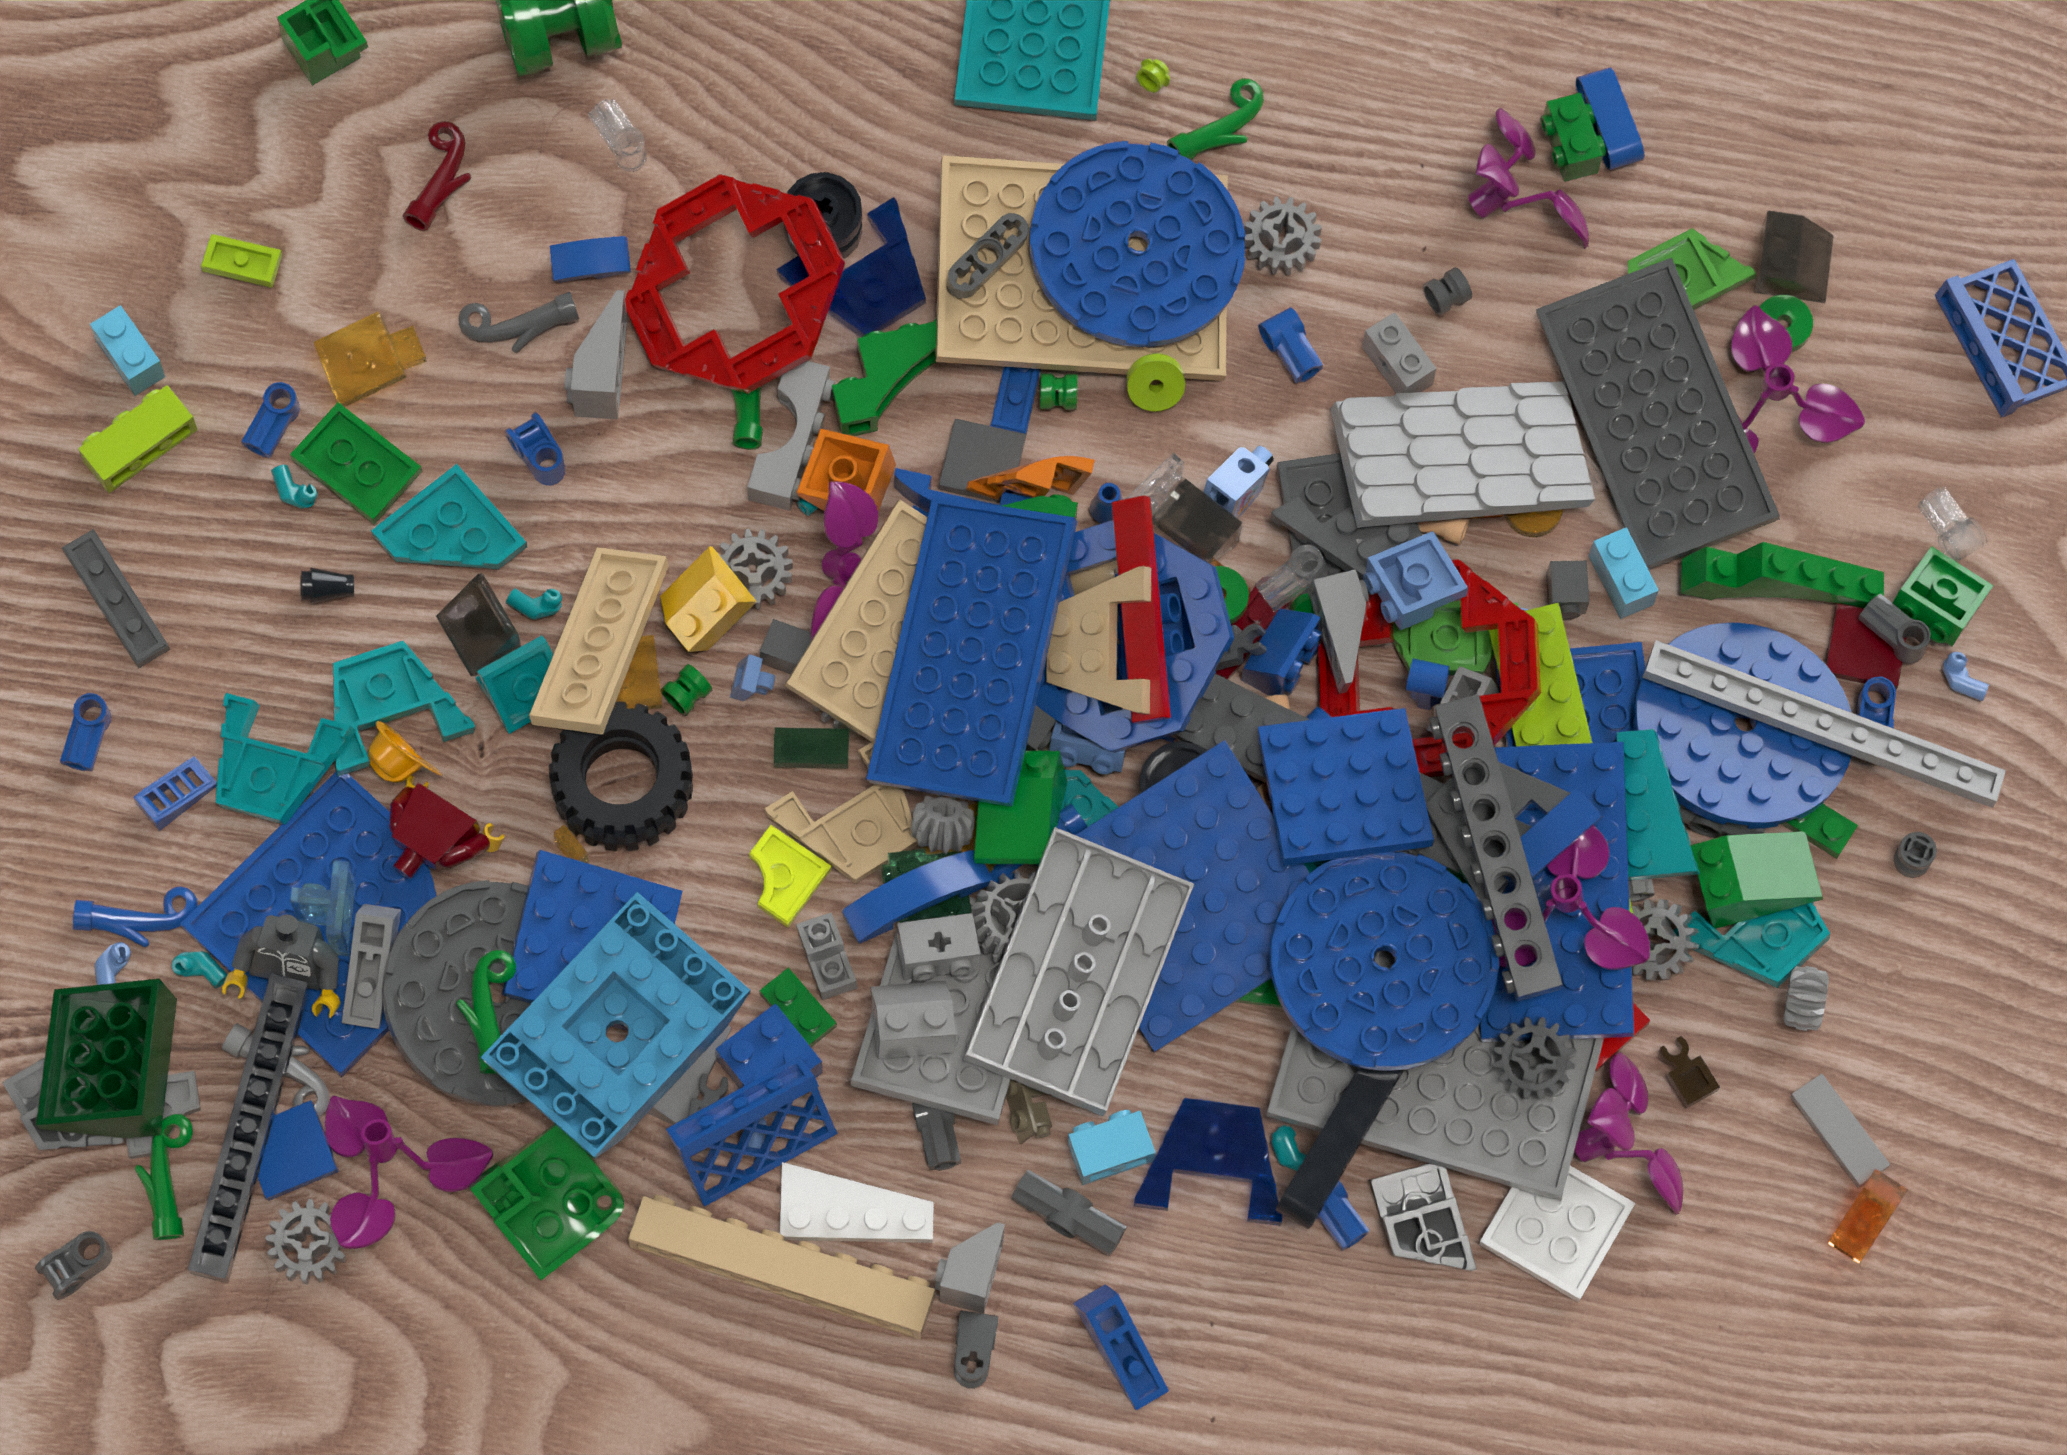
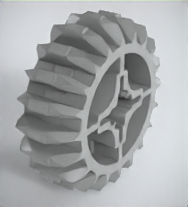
(999, 902)

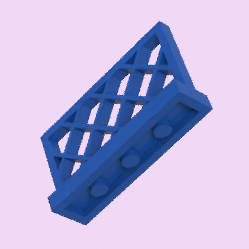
(1980, 341)
(743, 1111)

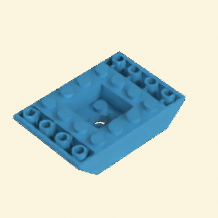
(633, 975)

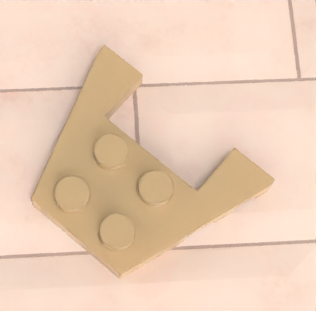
(1085, 642)
(855, 834)

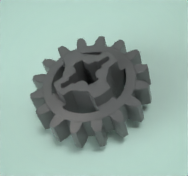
(1530, 1074)

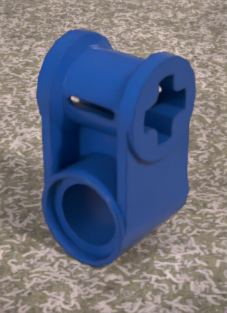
(534, 445)
(1882, 712)

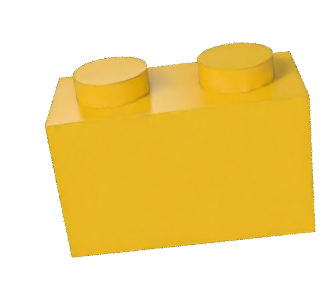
(705, 602)

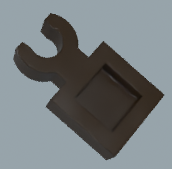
(1690, 1077)

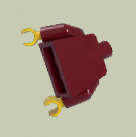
(434, 831)

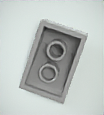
(598, 364)

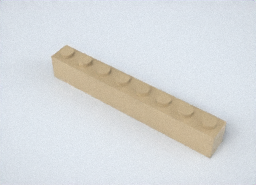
(782, 1267)

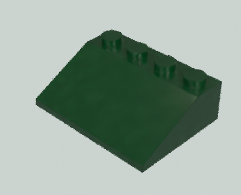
(108, 1059)

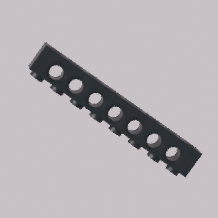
(249, 1128)

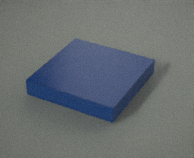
(295, 1152)

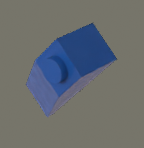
(1121, 1345)

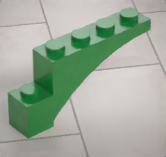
(888, 366)
(1778, 573)

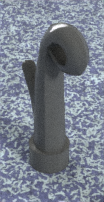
(527, 324)

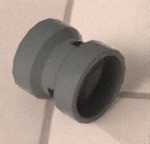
(1447, 291)
(1911, 861)

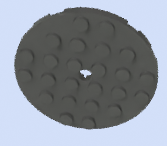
(434, 968)

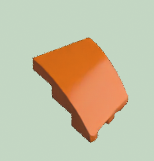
(1036, 478)

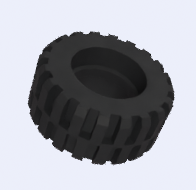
(632, 821)

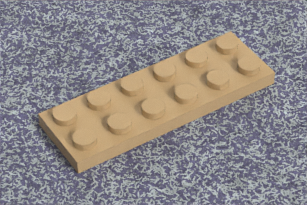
(599, 641)

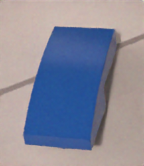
(590, 258)

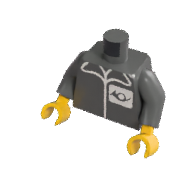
(291, 951)

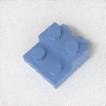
(1413, 580)
(1081, 750)

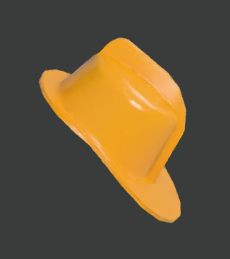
(394, 757)

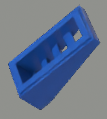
(162, 818)

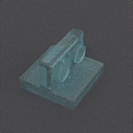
(329, 907)

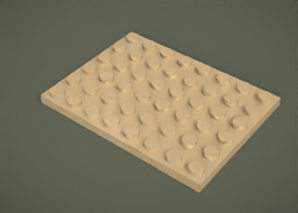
(1010, 315)

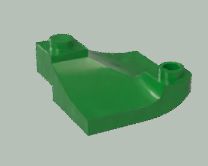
(548, 1199)

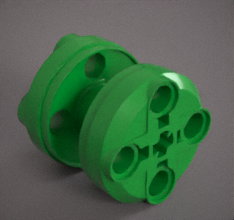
(531, 22)

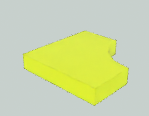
(788, 873)

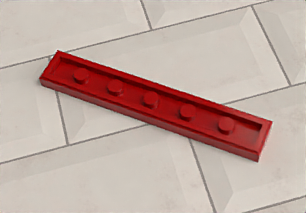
(1142, 619)

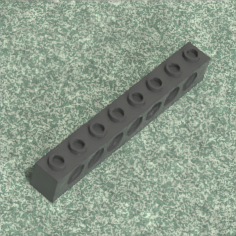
(1469, 717)

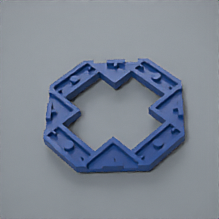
(1187, 671)

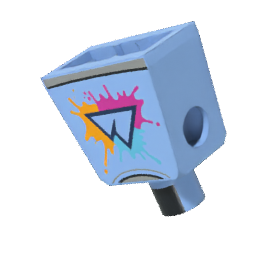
(1239, 479)

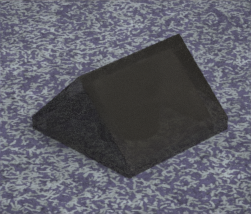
(1198, 523)
(478, 625)

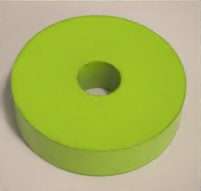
(1151, 368)

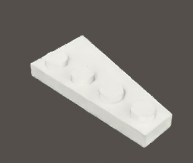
(840, 1209)

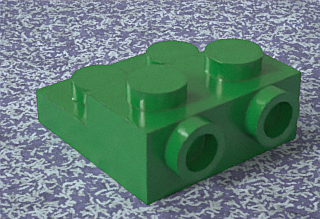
(1942, 596)

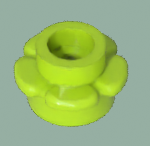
(1153, 75)

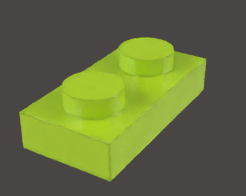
(241, 260)

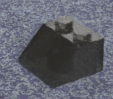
(1793, 257)

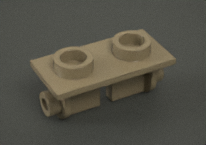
(1025, 1116)

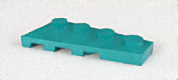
(1655, 827)

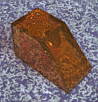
(1867, 1216)

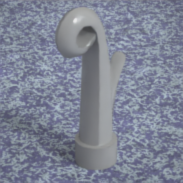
(238, 1045)

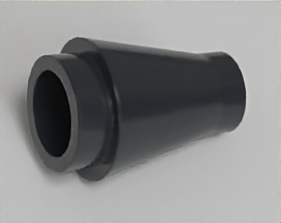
(325, 585)

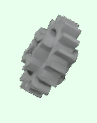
(1298, 239)
(767, 565)
(1661, 925)
(292, 1241)

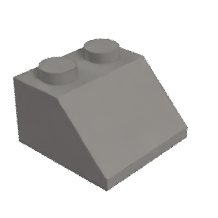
(913, 1019)
(970, 1270)

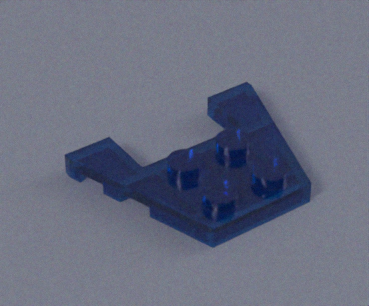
(879, 285)
(1214, 1143)

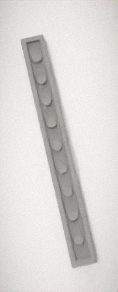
(1824, 724)

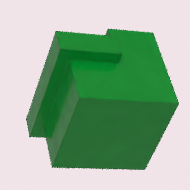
(321, 37)

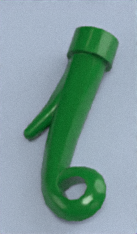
(1220, 131)
(748, 431)
(483, 1017)
(159, 1185)

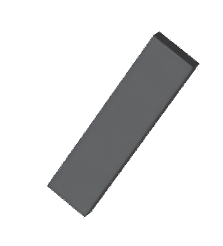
(116, 598)

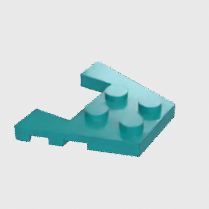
(386, 687)
(265, 777)
(1764, 945)

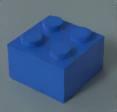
(763, 1047)

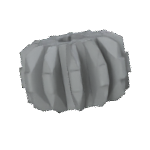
(942, 823)
(1806, 998)

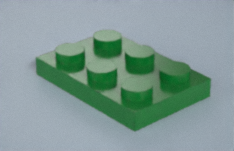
(356, 463)

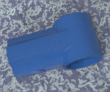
(1286, 336)
(270, 422)
(1427, 683)
(84, 735)
(1342, 1219)

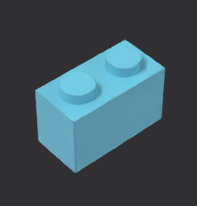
(127, 350)
(1623, 573)
(1110, 1146)

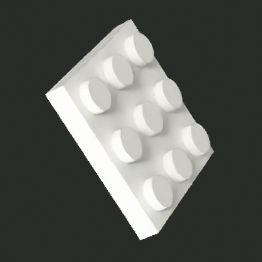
(1561, 1238)

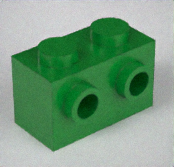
(1572, 136)

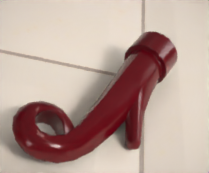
(442, 184)

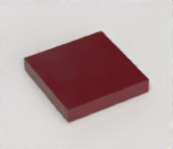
(1857, 651)

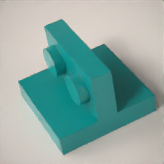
(515, 682)

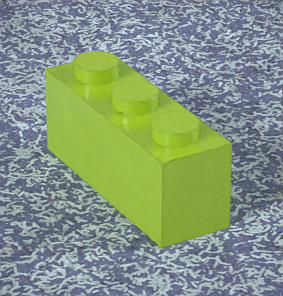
(137, 438)

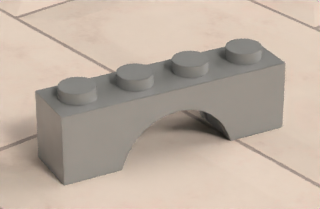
(779, 472)

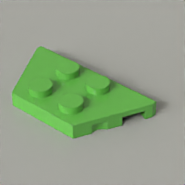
(1702, 267)
(1444, 641)

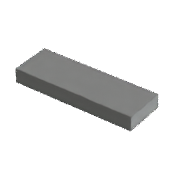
(1839, 1130)

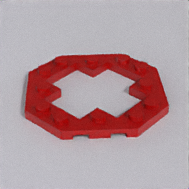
(804, 302)
(1480, 611)

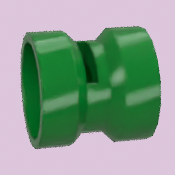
(1066, 395)
(686, 689)

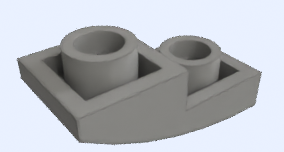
(826, 956)

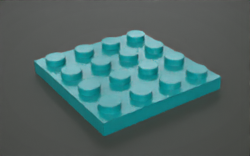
(1033, 56)

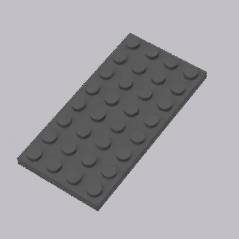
(1657, 414)

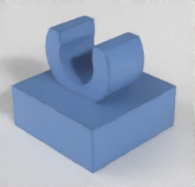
(750, 679)

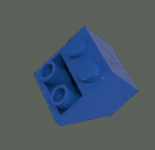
(1289, 643)

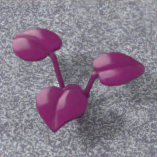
(1503, 185)
(1766, 343)
(847, 519)
(1618, 937)
(362, 1125)
(1614, 1129)

